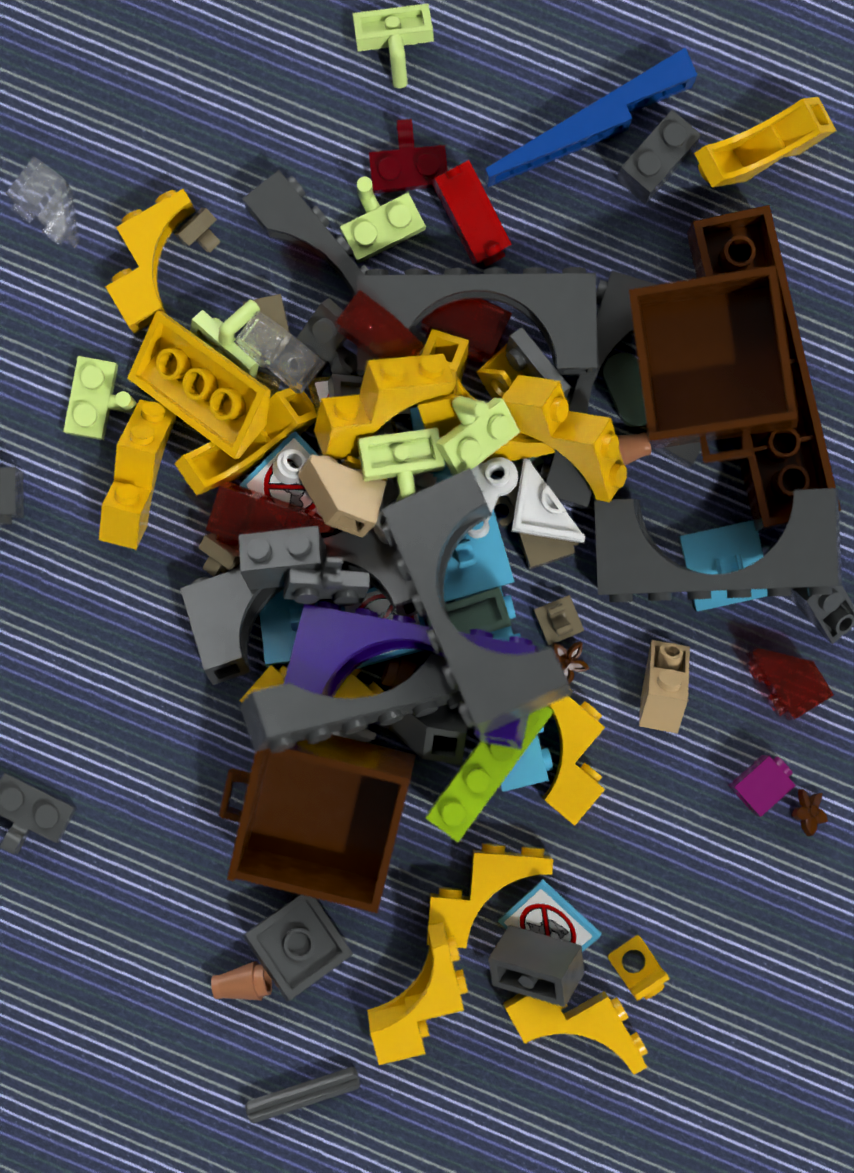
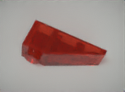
(248, 511)

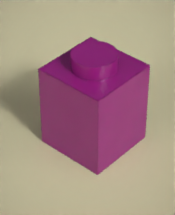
(763, 784)

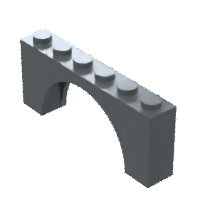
(555, 302)
(802, 557)
(225, 609)
(493, 684)

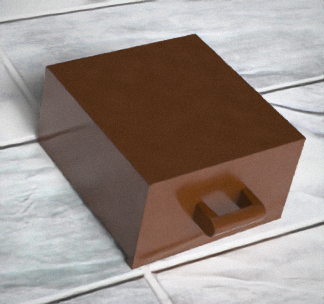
(714, 360)
(320, 819)

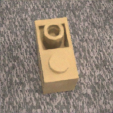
(342, 494)
(665, 686)

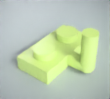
(392, 30)
(381, 225)
(221, 335)
(94, 398)
(480, 433)
(400, 457)

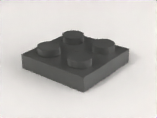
(297, 945)

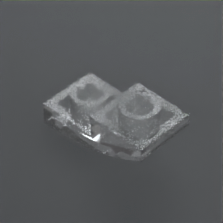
(279, 351)

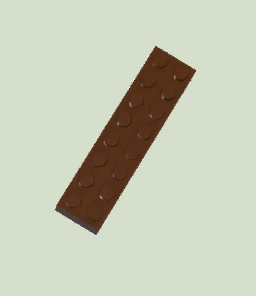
(780, 458)

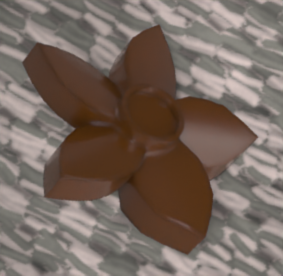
(569, 659)
(809, 812)

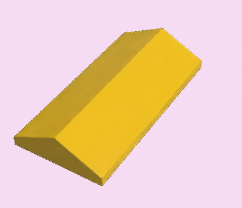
(200, 386)

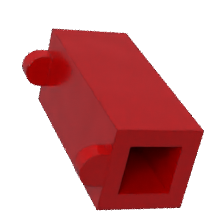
(471, 214)

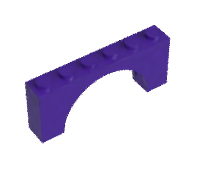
(337, 642)

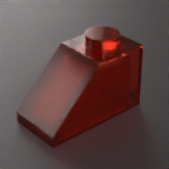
(376, 330)

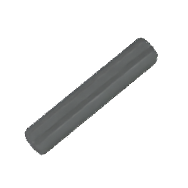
(302, 1095)

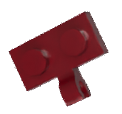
(408, 166)

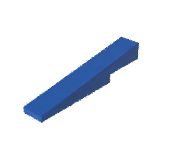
(599, 120)

